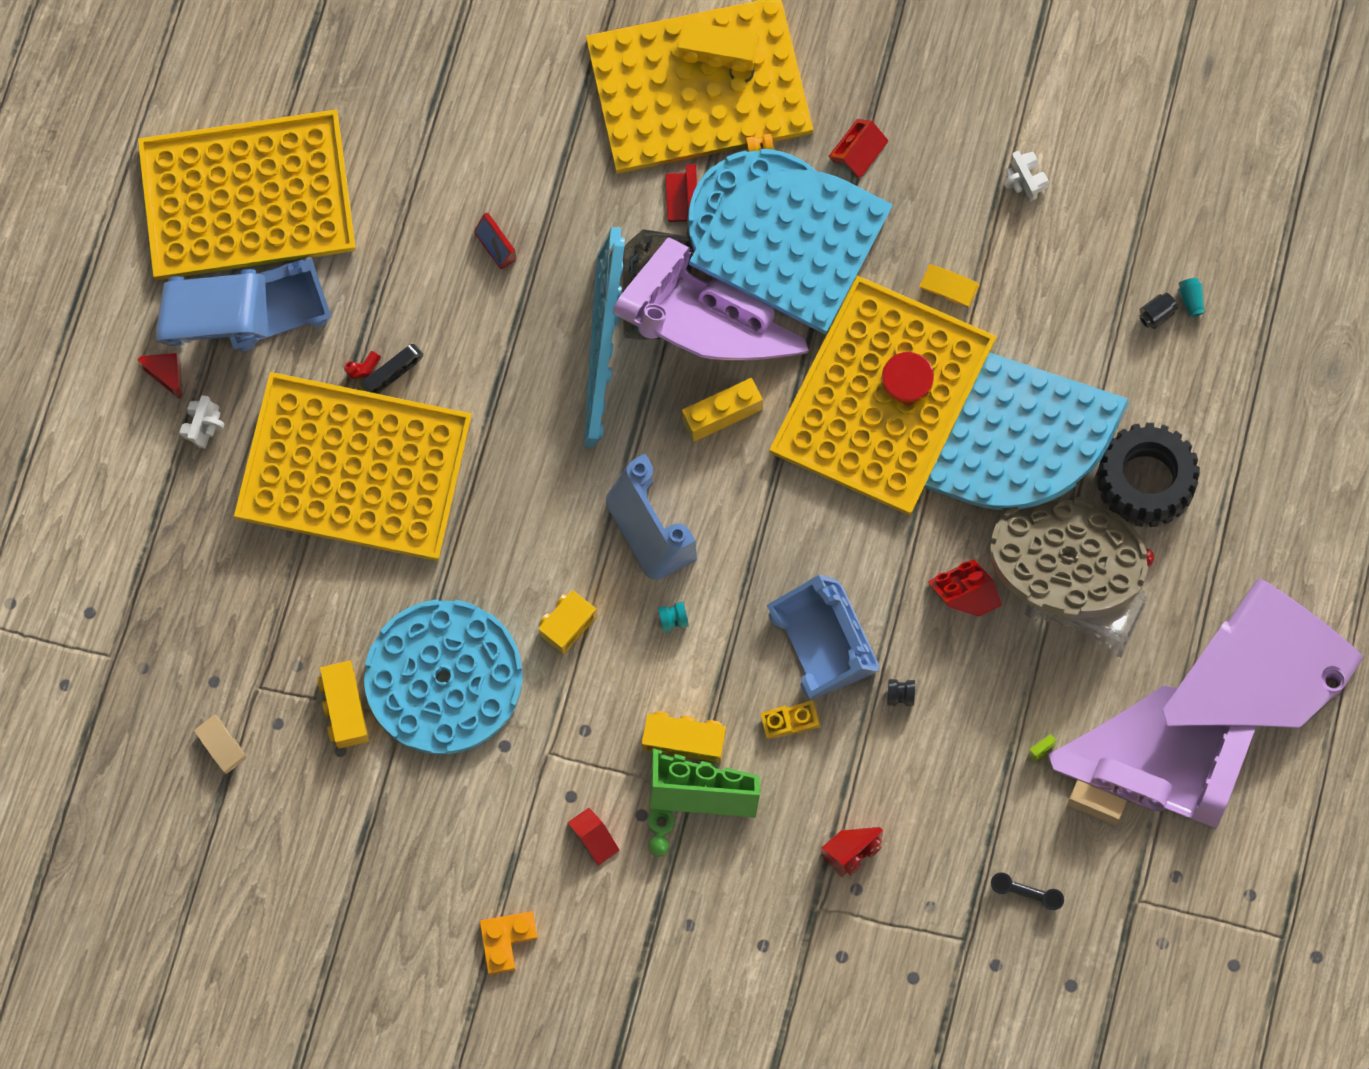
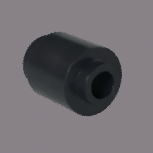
(1158, 310)

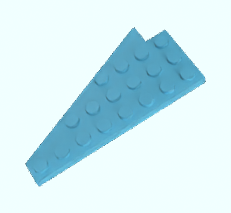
(606, 293)

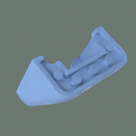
(292, 300)
(212, 308)
(655, 548)
(824, 635)

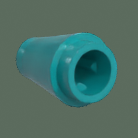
(1192, 296)

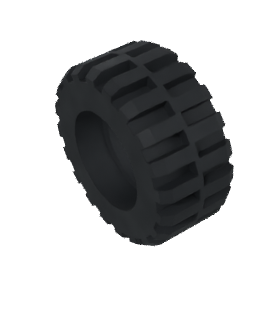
(1162, 446)

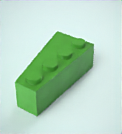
(701, 787)

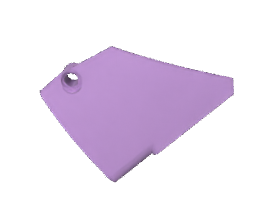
(702, 316)
(1264, 667)
(1159, 765)

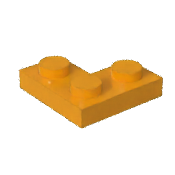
(500, 934)

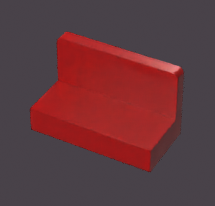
(859, 146)
(679, 193)

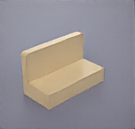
(1096, 803)

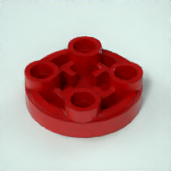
(907, 377)

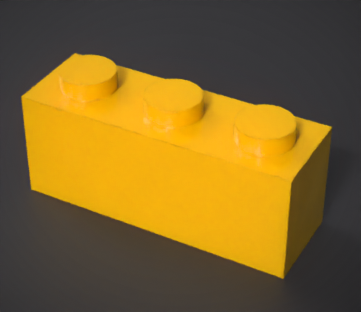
(718, 46)
(722, 409)
(343, 704)
(684, 737)

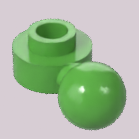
(659, 845)

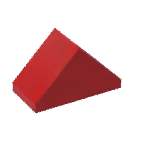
(165, 370)
(593, 836)

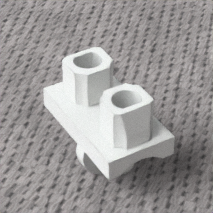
(1031, 184)
(204, 422)

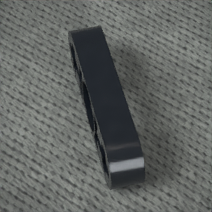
(392, 370)

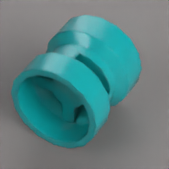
(673, 616)

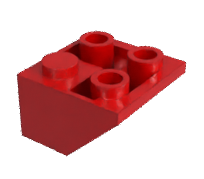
(967, 589)
(850, 847)

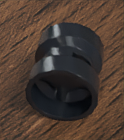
(901, 692)

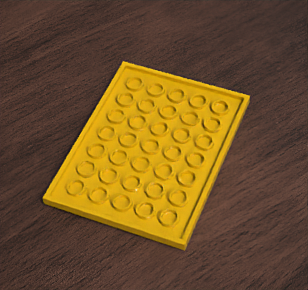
(681, 110)
(246, 194)
(846, 420)
(353, 466)

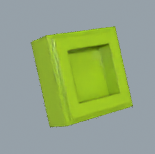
(1042, 748)

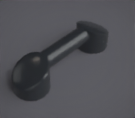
(1052, 898)

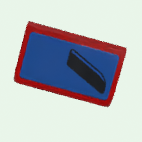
(495, 241)

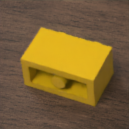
(567, 621)

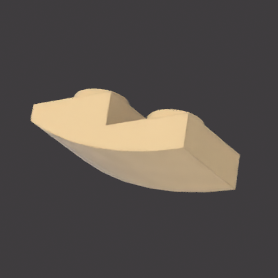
(220, 744)

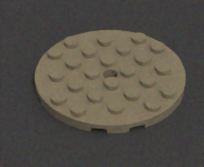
(1106, 566)

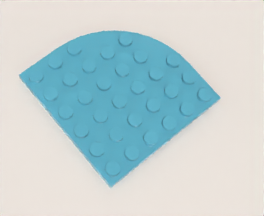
(793, 242)
(1024, 437)

